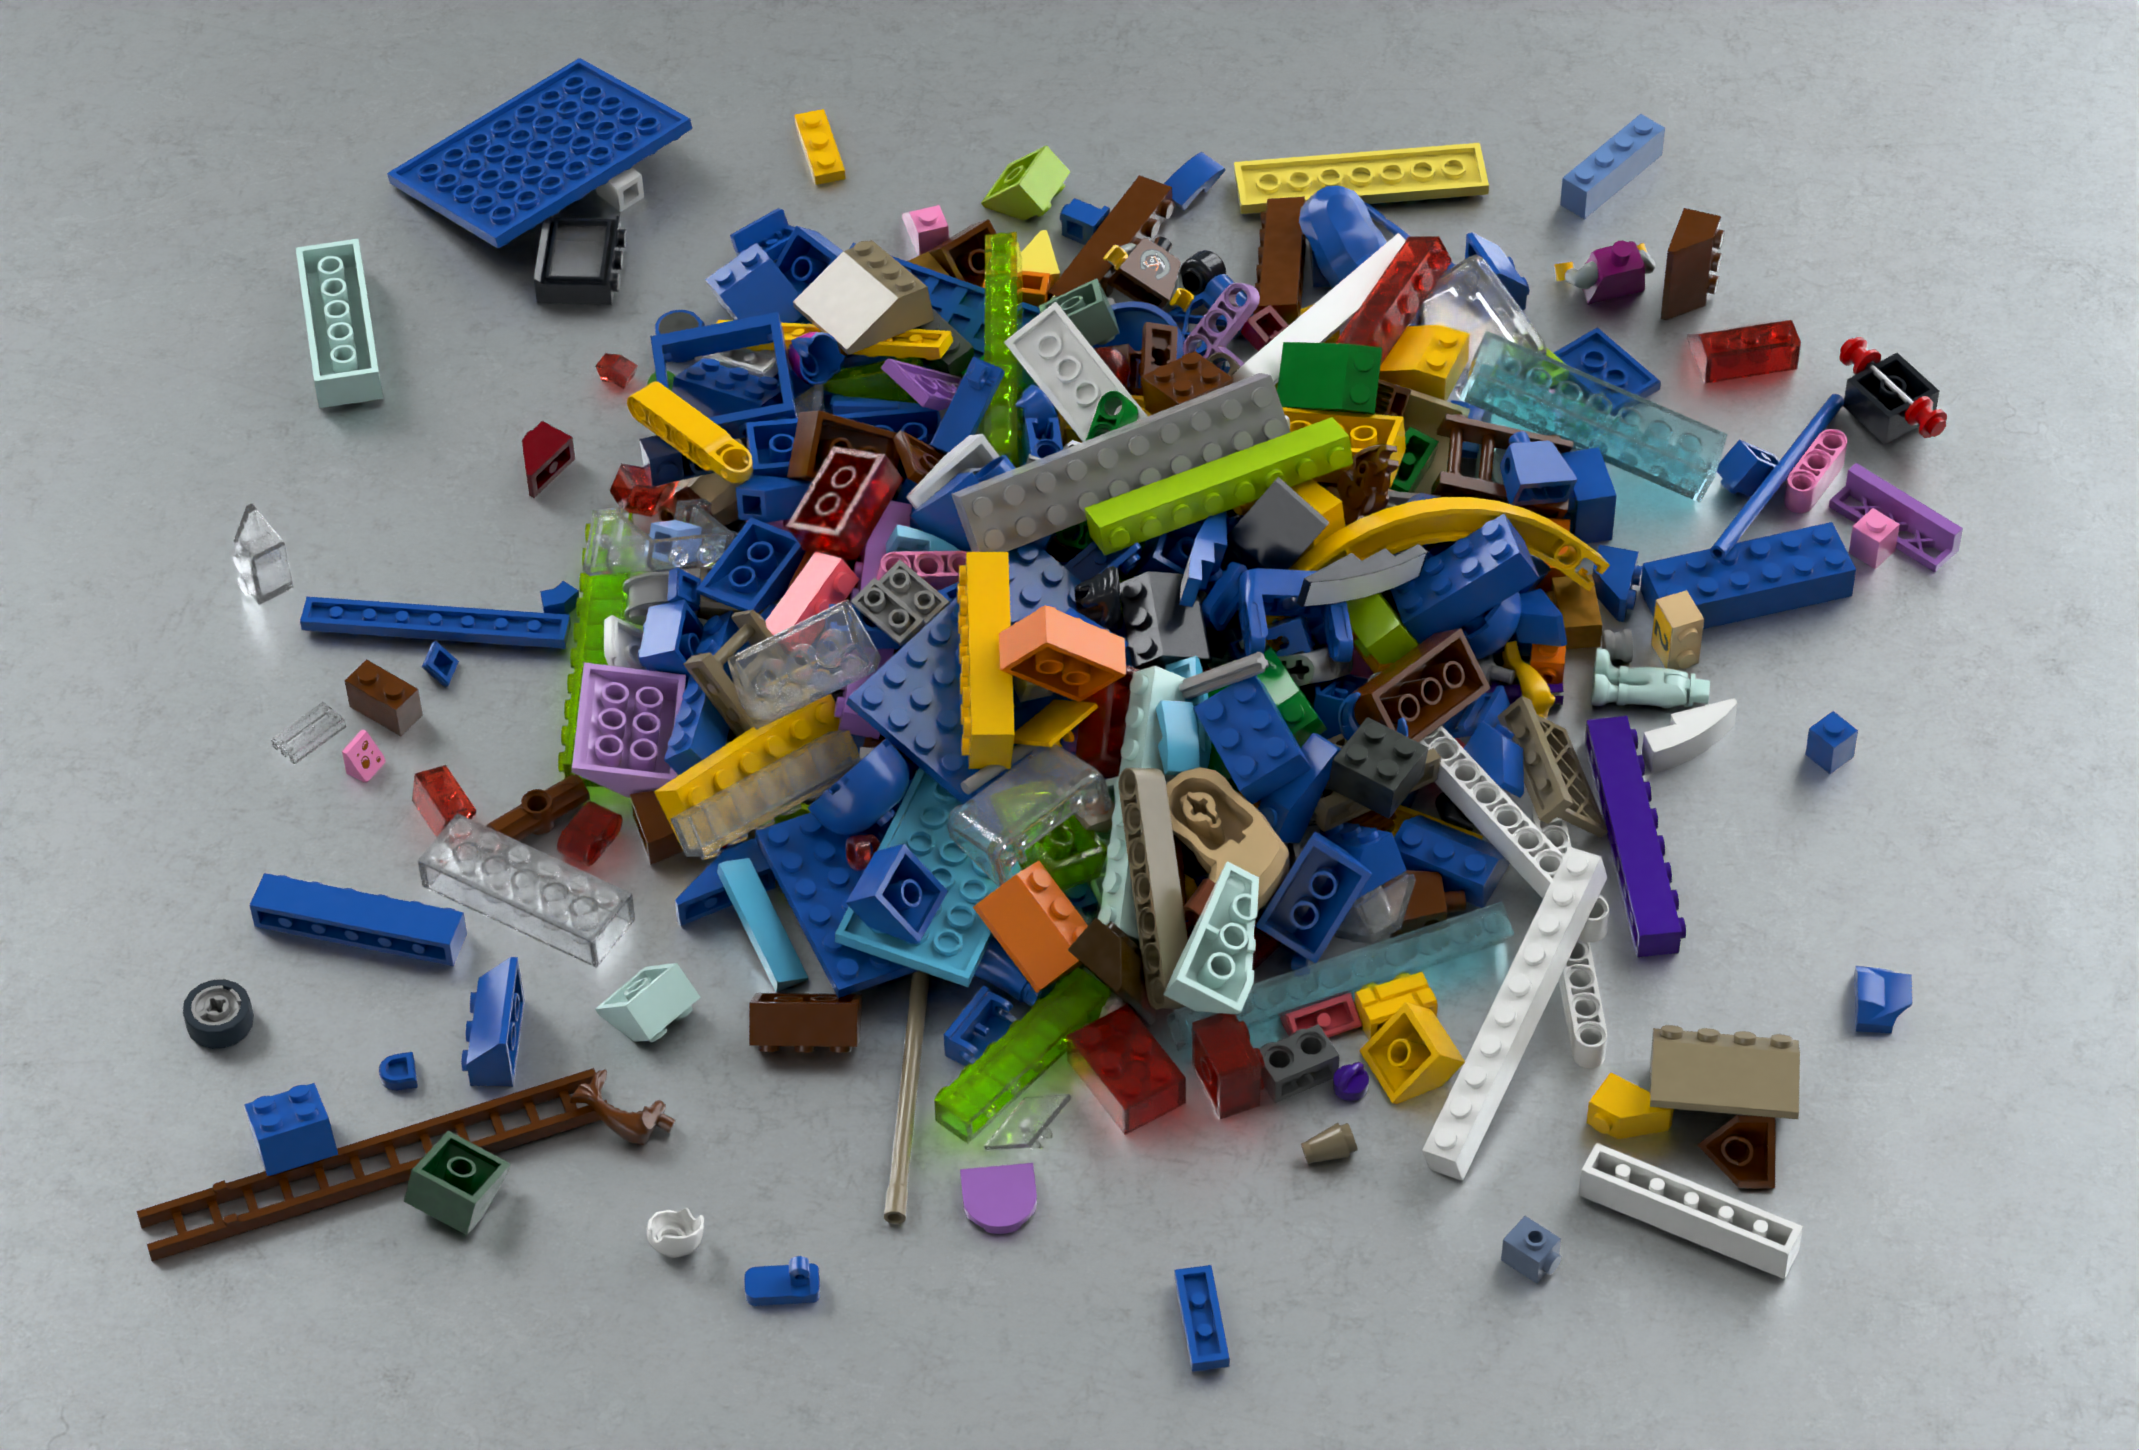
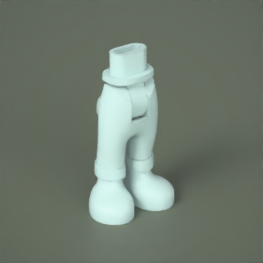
(1644, 685)

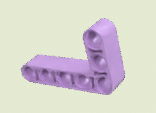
(1235, 317)

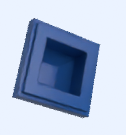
(440, 664)

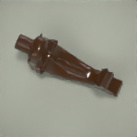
(630, 1126)

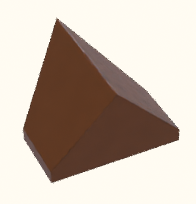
(1745, 1150)

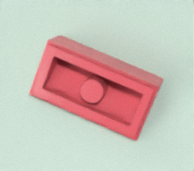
(1332, 1015)

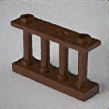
(1489, 436)

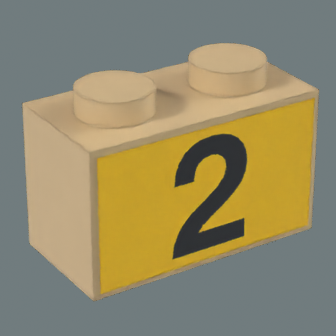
(1677, 631)

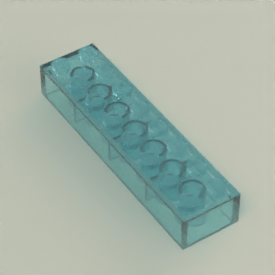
(1593, 414)

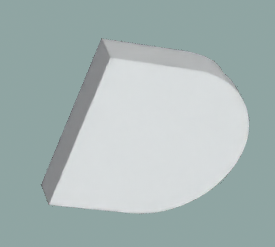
(622, 643)

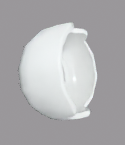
(675, 1232)

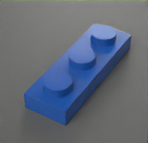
(1201, 1318)

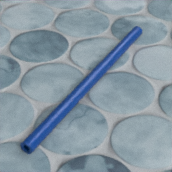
(1776, 478)

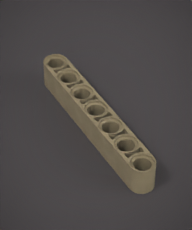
(1153, 878)

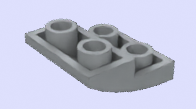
(900, 602)

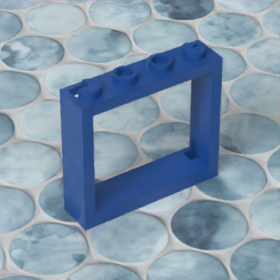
(728, 337)

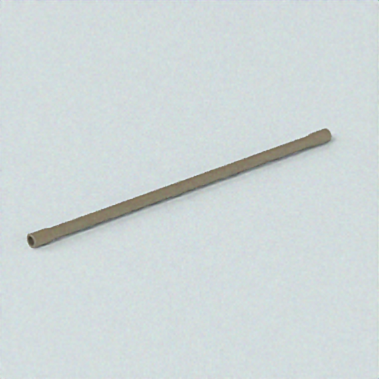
(897, 1192)

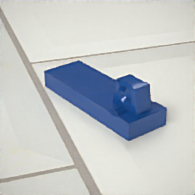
(968, 405)

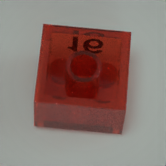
(1227, 1063)

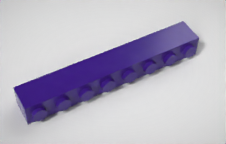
(1633, 837)

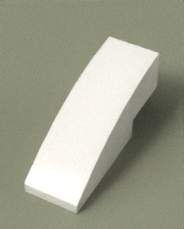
(1688, 735)

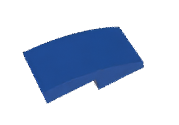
(1192, 178)

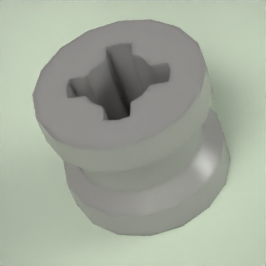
(1618, 644)

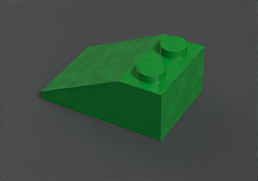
(1329, 376)

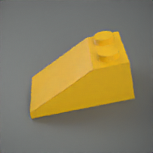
(1427, 359)

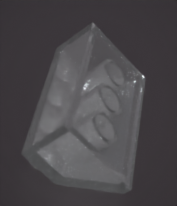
(803, 664)

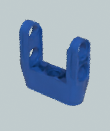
(1276, 594)

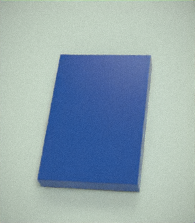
(1607, 361)

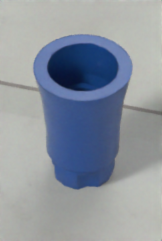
(1002, 972)

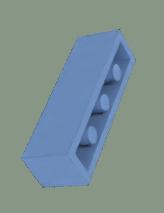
(1612, 166)

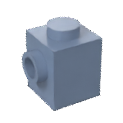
(1531, 1250)

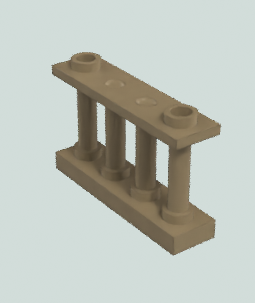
(713, 680)

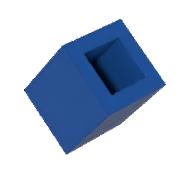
(1831, 742)

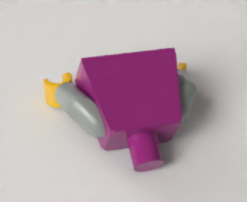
(1610, 271)

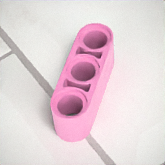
(1815, 471)
(935, 567)

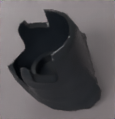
(1100, 599)

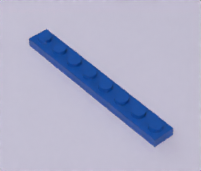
(435, 622)

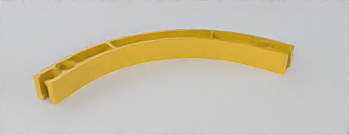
(1444, 521)

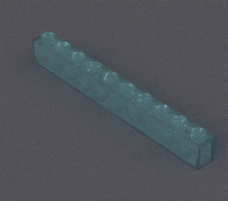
(1359, 968)

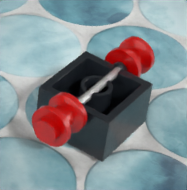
(1889, 394)

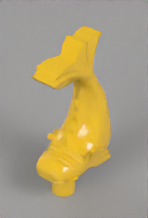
(1530, 681)

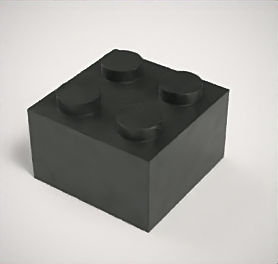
(1378, 767)

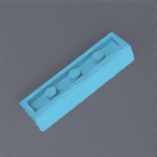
(761, 923)

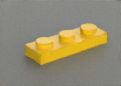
(819, 146)

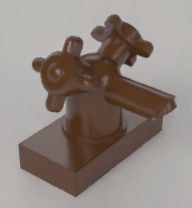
(1157, 350)

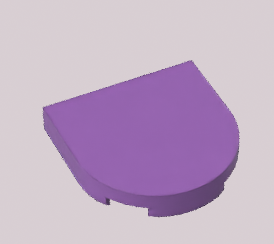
(999, 1196)

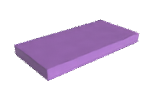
(926, 386)

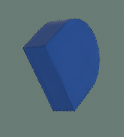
(398, 1072)

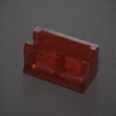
(440, 798)

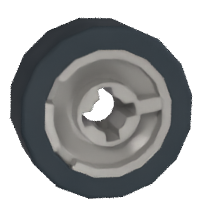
(214, 1028)

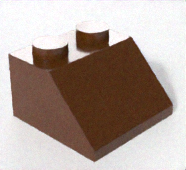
(964, 253)

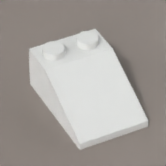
(966, 457)

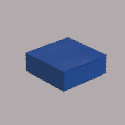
(683, 586)

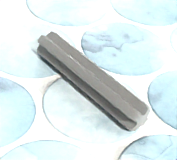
(1223, 675)

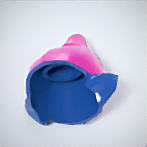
(815, 357)

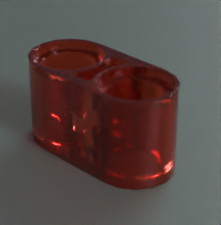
(589, 833)

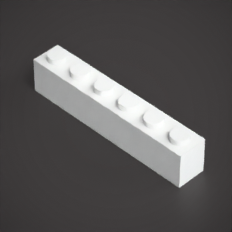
(1690, 1210)

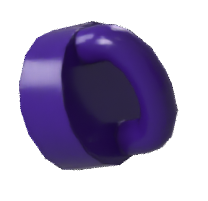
(1351, 1082)

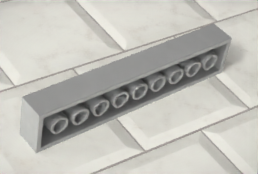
(1057, 488)

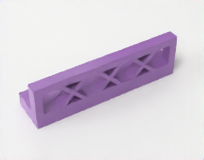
(1926, 525)

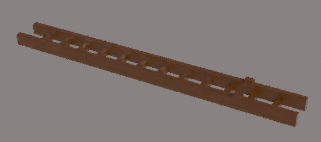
(353, 1153)

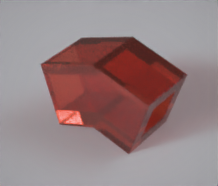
(616, 369)

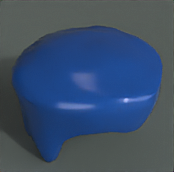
(1038, 406)

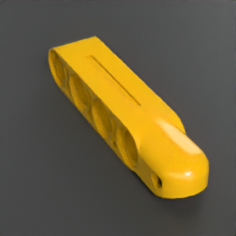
(690, 432)

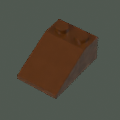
(821, 431)

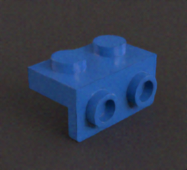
(769, 232)

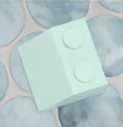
(650, 1002)

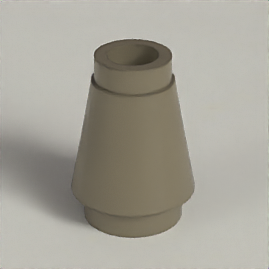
(1330, 1144)

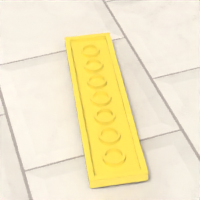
(1373, 175)

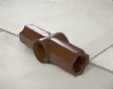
(541, 809)

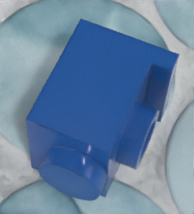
(1081, 220)

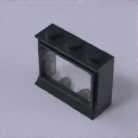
(579, 261)

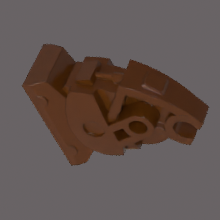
(1366, 483)

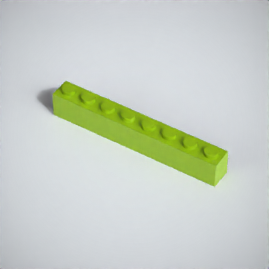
(1217, 486)

